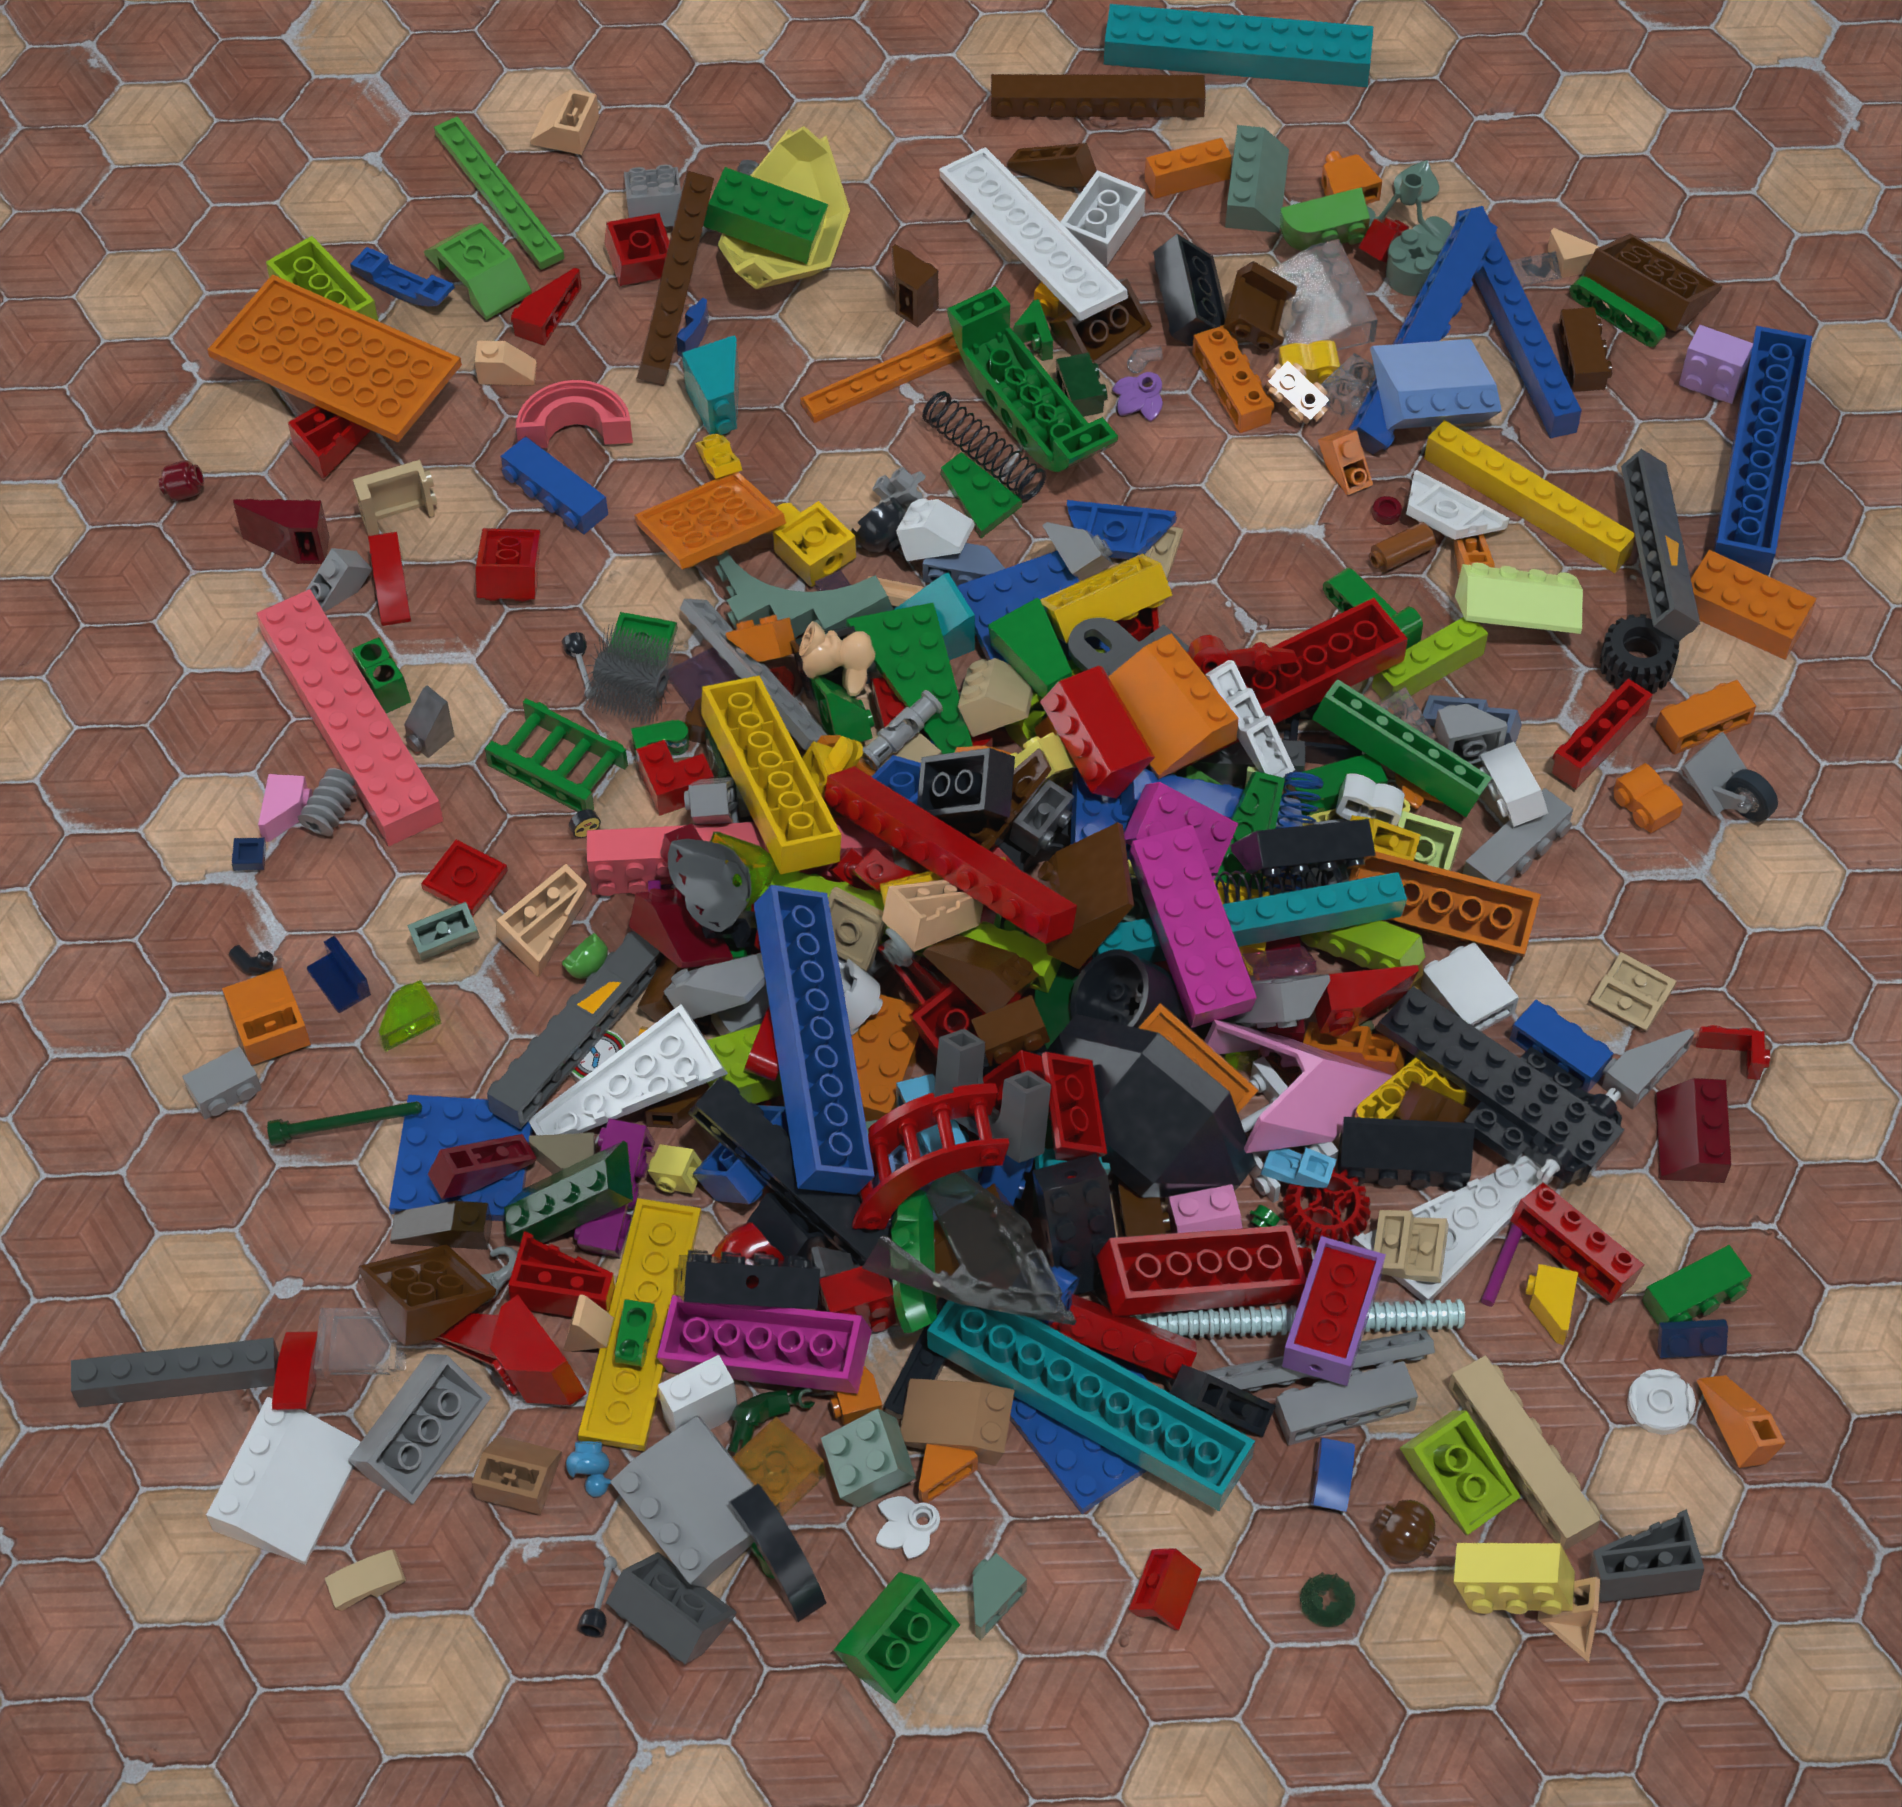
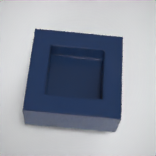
(249, 854)

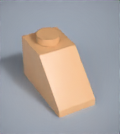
(503, 364)

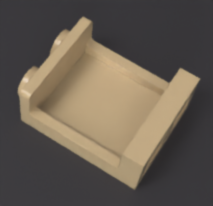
(393, 493)

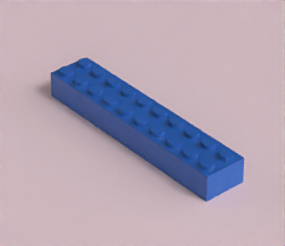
(1763, 448)
(813, 1041)

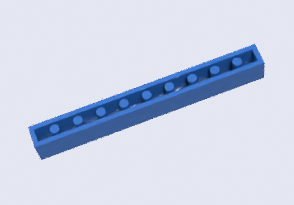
(1431, 312)
(1526, 341)

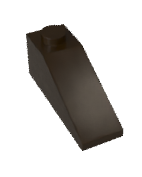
(450, 1223)

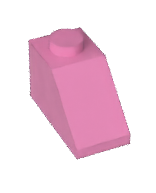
(282, 804)

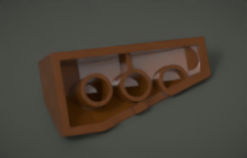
(1026, 782)

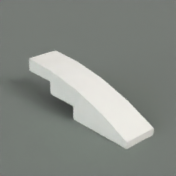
(1255, 729)

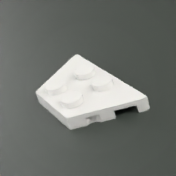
(1450, 510)

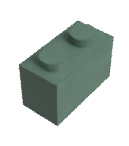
(443, 931)

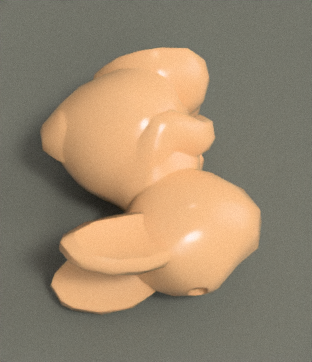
(825, 652)

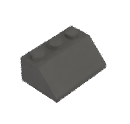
(668, 1608)

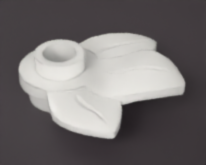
(903, 1528)

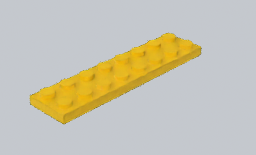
(624, 1395)

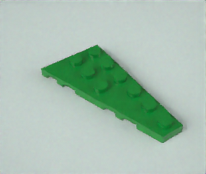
(915, 659)

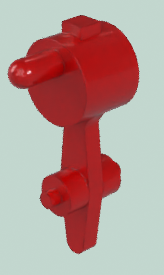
(1211, 652)

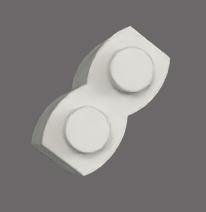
(1367, 799)

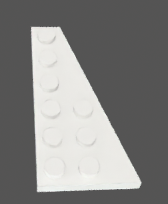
(647, 1070)
(1474, 1219)

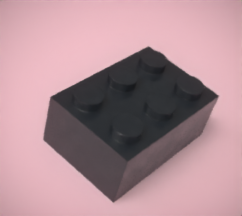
(967, 785)

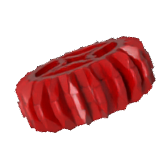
(1324, 1222)

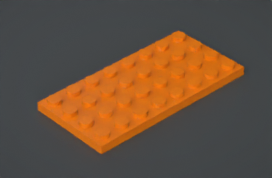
(335, 358)

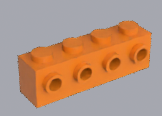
(1232, 379)

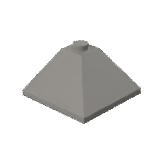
(717, 986)

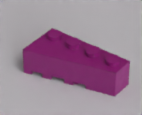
(608, 1232)

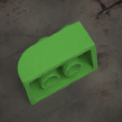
(1326, 219)

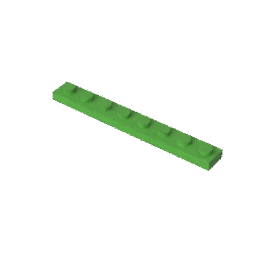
(499, 193)

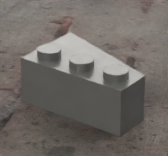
(1650, 1563)

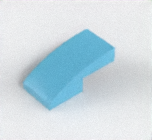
(1304, 1169)

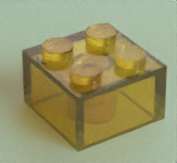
(781, 1465)

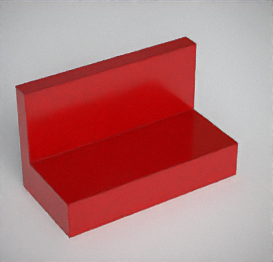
(1166, 1587)

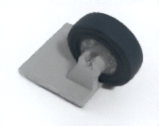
(1727, 783)

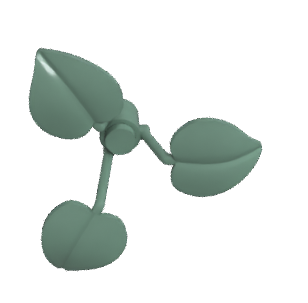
(1416, 186)

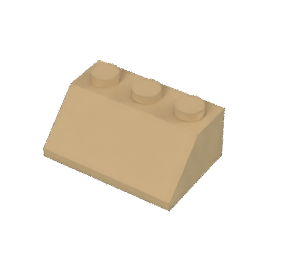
(993, 696)

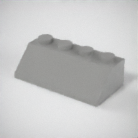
(1282, 1001)
(420, 1427)

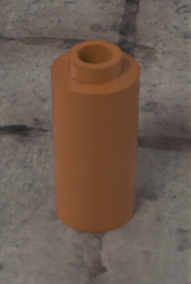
(1402, 547)

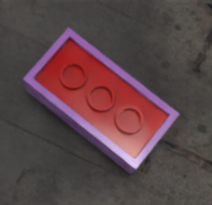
(1333, 1311)

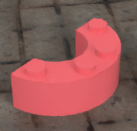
(571, 404)

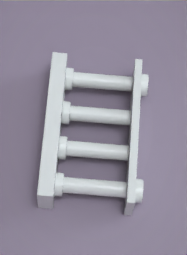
(1272, 1086)

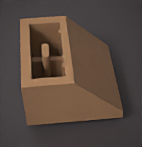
(515, 1474)

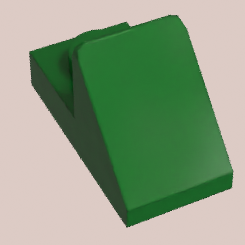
(1034, 327)

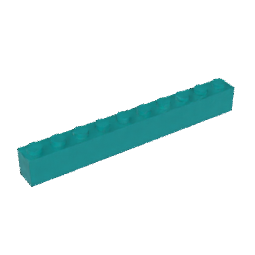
(1282, 915)

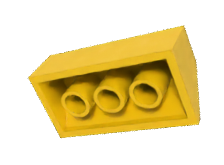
(1108, 595)

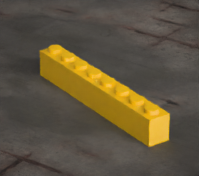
(1529, 496)

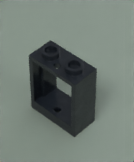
(1318, 752)

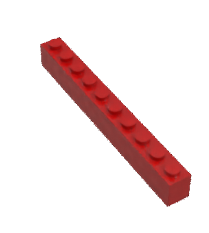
(951, 855)

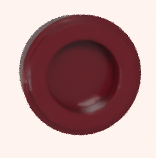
(1386, 510)

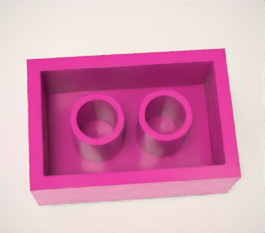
(1166, 809)

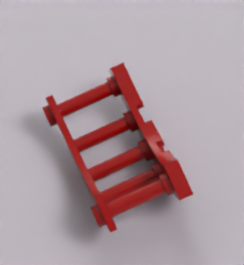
(874, 869)
(903, 1125)

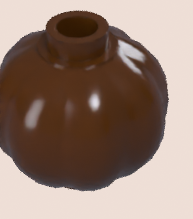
(1406, 1531)

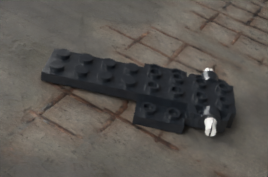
(1525, 1101)

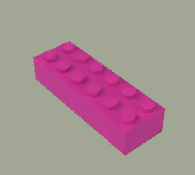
(1192, 926)
(768, 1343)

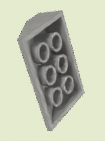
(683, 1500)

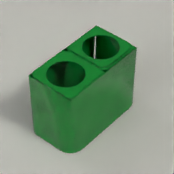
(391, 693)

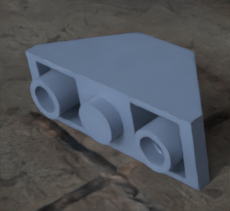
(963, 567)

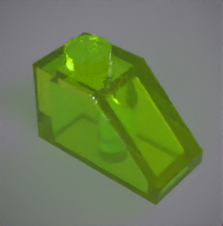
(408, 1015)

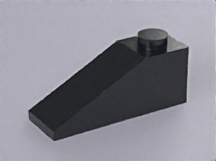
(1222, 1400)

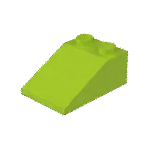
(1460, 1470)

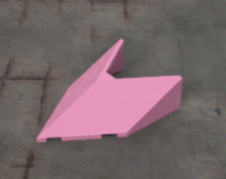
(1315, 1102)

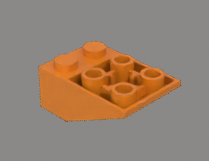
(266, 1016)

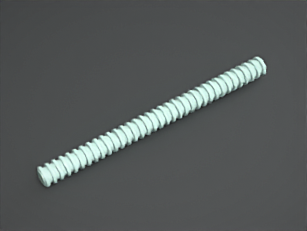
(1281, 1320)

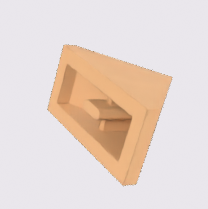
(1571, 252)
(588, 1326)

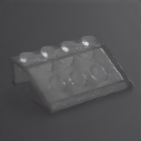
(1327, 299)

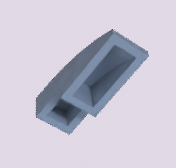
(1511, 716)

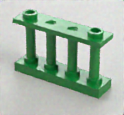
(554, 782)

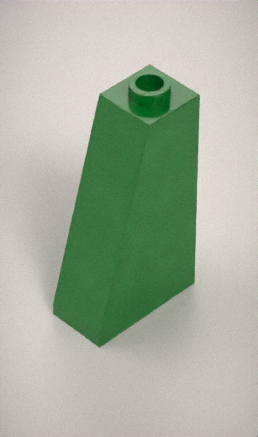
(1030, 646)

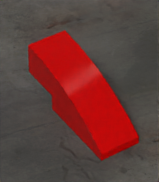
(389, 578)
(295, 1371)

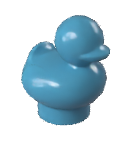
(590, 1460)

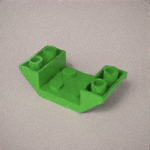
(483, 267)

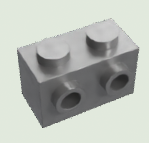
(1041, 818)

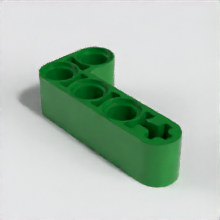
(1349, 590)

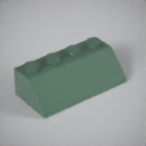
(1256, 180)

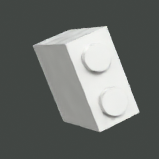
(1470, 987)
(700, 1392)

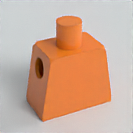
(1350, 173)

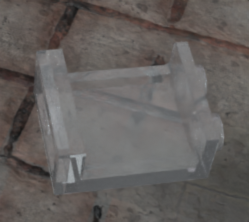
(356, 1344)

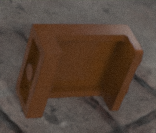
(1258, 305)

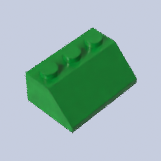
(897, 1636)

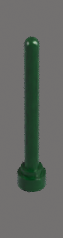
(282, 1131)

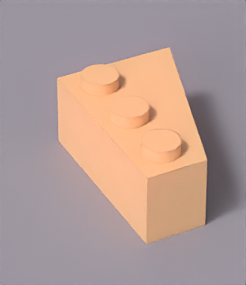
(929, 912)
(542, 918)

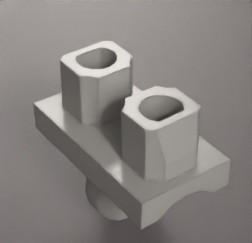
(900, 485)

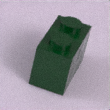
(1081, 384)

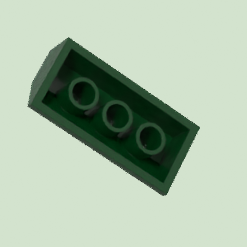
(572, 1196)

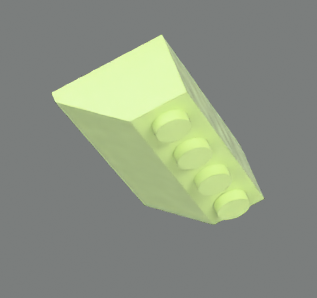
(1520, 598)

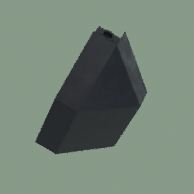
(1160, 1112)

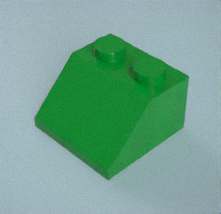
(840, 712)

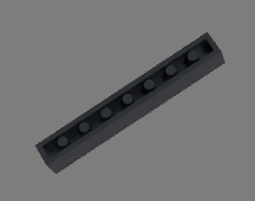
(769, 1155)

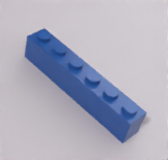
(1214, 796)

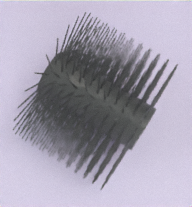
(630, 674)

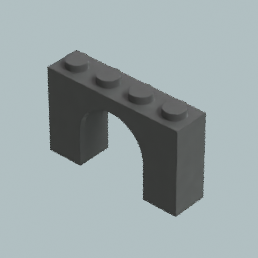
(1023, 1097)

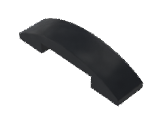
(779, 1551)

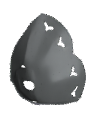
(709, 881)

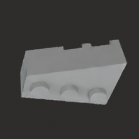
(712, 801)

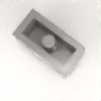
(222, 1083)

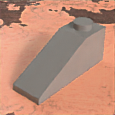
(1645, 1066)

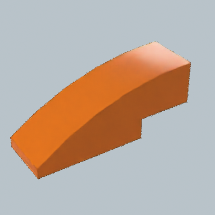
(1361, 1047)

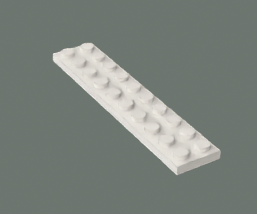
(1033, 234)

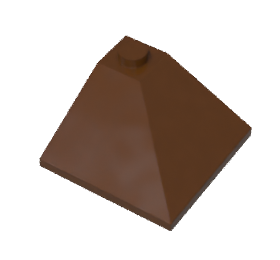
(424, 1292)

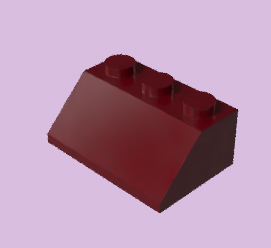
(1694, 1131)

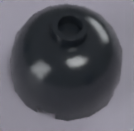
(880, 527)

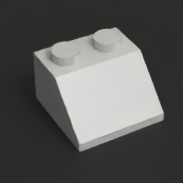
(933, 530)

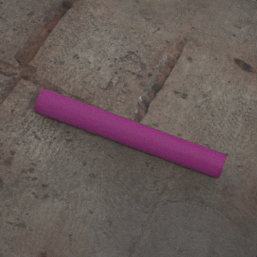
(1502, 1266)

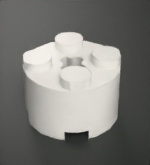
(860, 994)

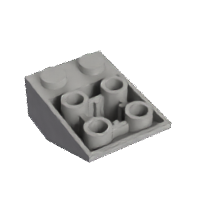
(653, 192)

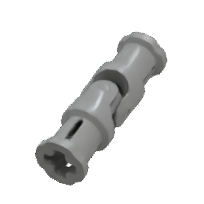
(893, 737)

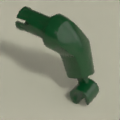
(760, 1408)

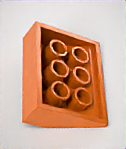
(1173, 705)

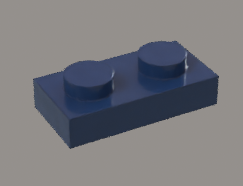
(1692, 1338)

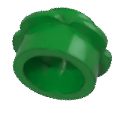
(1263, 1217)

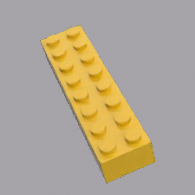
(770, 775)

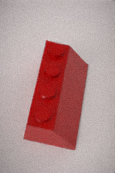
(1097, 731)

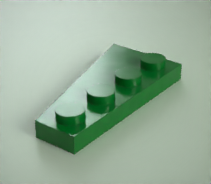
(1254, 812)

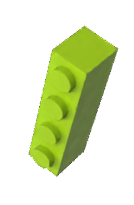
(1433, 658)
(1371, 944)

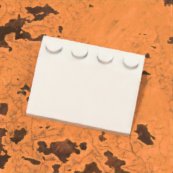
(283, 1483)

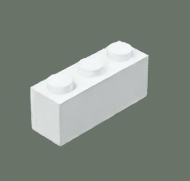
(1513, 785)

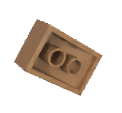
(957, 1416)

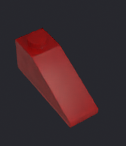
(545, 308)

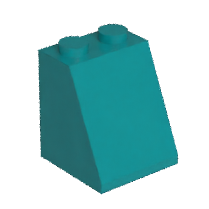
(713, 383)
(953, 614)

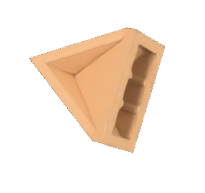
(1577, 1626)

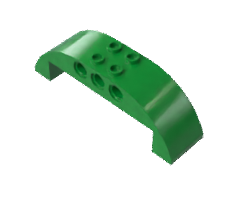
(1021, 388)

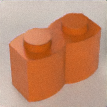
(1647, 798)

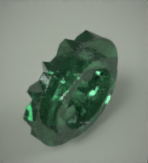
(1336, 1612)

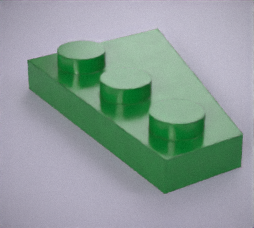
(980, 494)

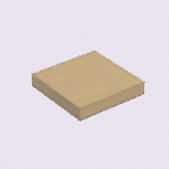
(856, 928)

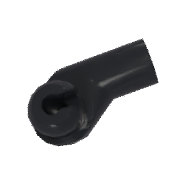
(251, 965)

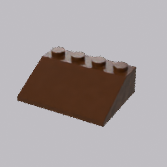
(1652, 281)
(1098, 881)

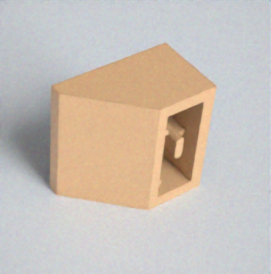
(567, 122)

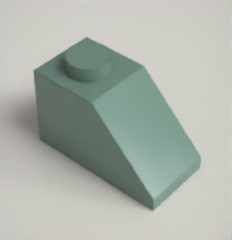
(995, 1592)

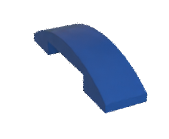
(402, 284)

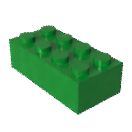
(765, 215)

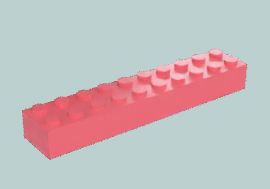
(350, 717)
(631, 857)

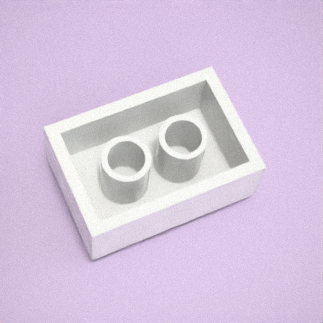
(1105, 215)

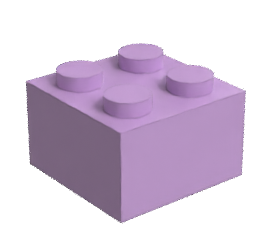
(1715, 364)

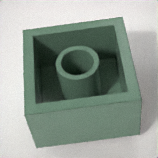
(868, 1458)

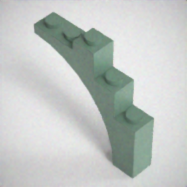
(829, 608)

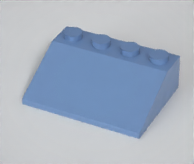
(1433, 384)

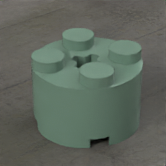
(1411, 261)

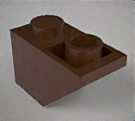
(673, 1110)

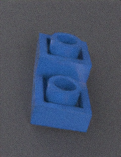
(695, 329)
(1334, 1474)

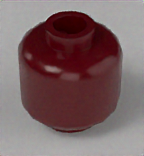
(181, 480)

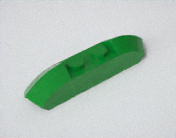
(914, 1233)

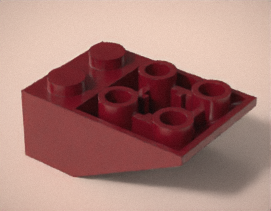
(285, 527)

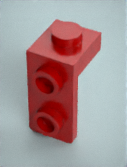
(1738, 1040)

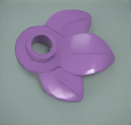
(1137, 397)

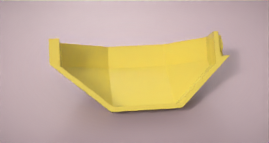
(808, 168)

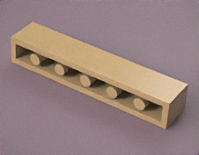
(1525, 1453)

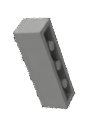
(1514, 848)
(1336, 1407)

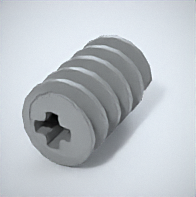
(328, 802)

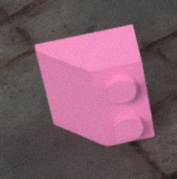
(1204, 1210)

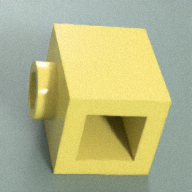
(674, 1169)

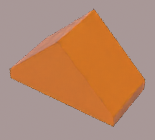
(943, 1469)

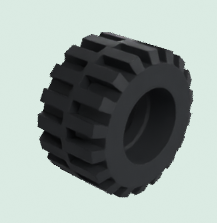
(1640, 636)

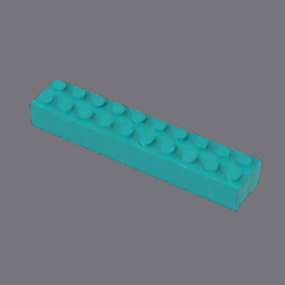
(1238, 45)
(1096, 1398)

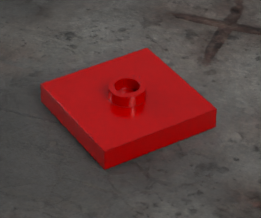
(464, 876)

